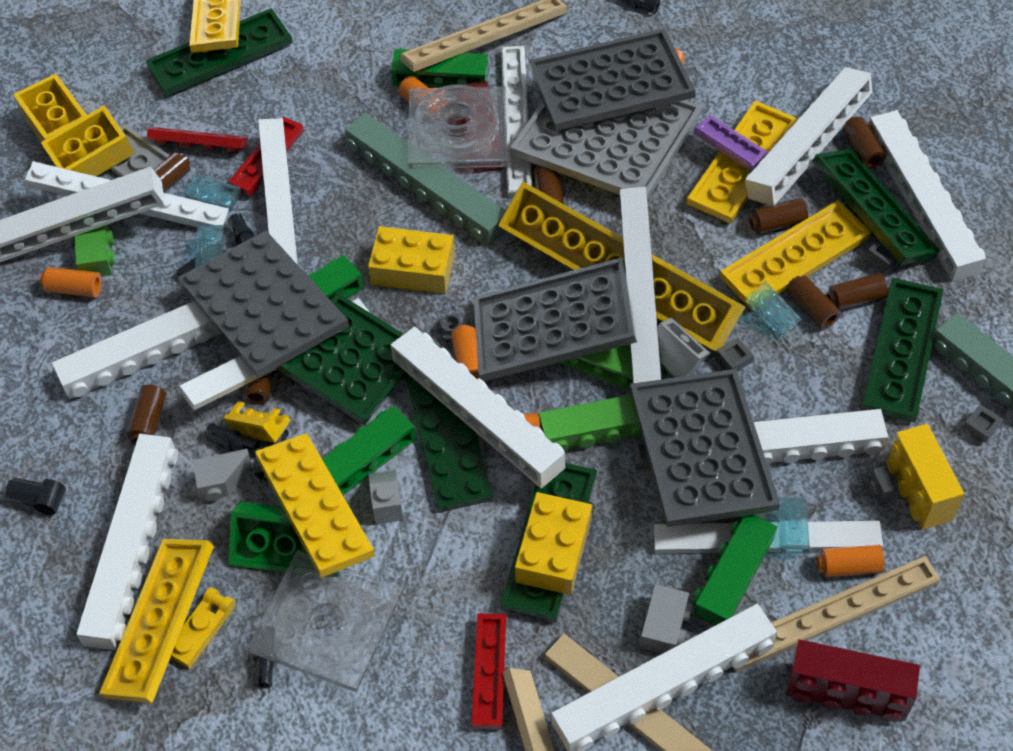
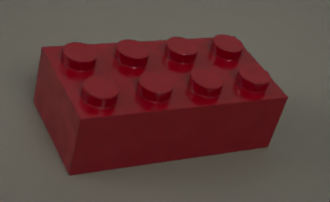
(853, 680)

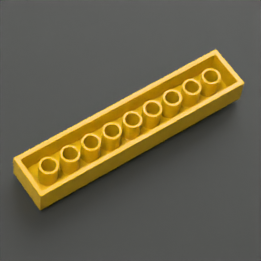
(584, 243)

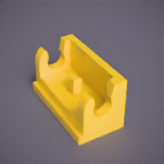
(257, 424)

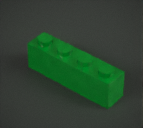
(457, 70)
(338, 277)
(369, 449)
(735, 570)

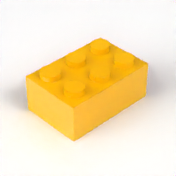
(48, 107)
(89, 144)
(412, 260)
(924, 476)
(553, 543)

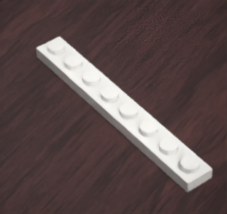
(175, 208)

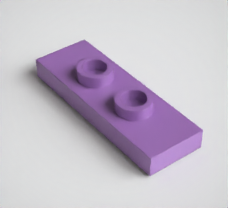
(730, 142)

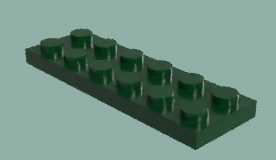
(182, 68)
(876, 207)
(903, 349)
(450, 452)
(573, 484)

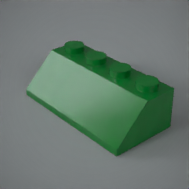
(262, 537)

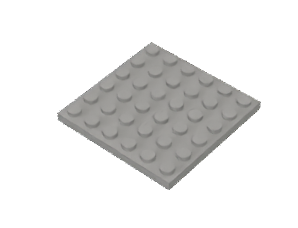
(613, 151)

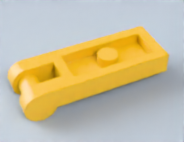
(201, 627)

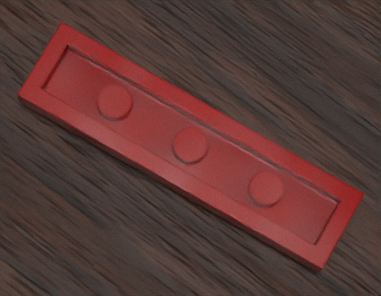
(187, 138)
(251, 172)
(488, 671)

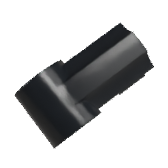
(43, 496)

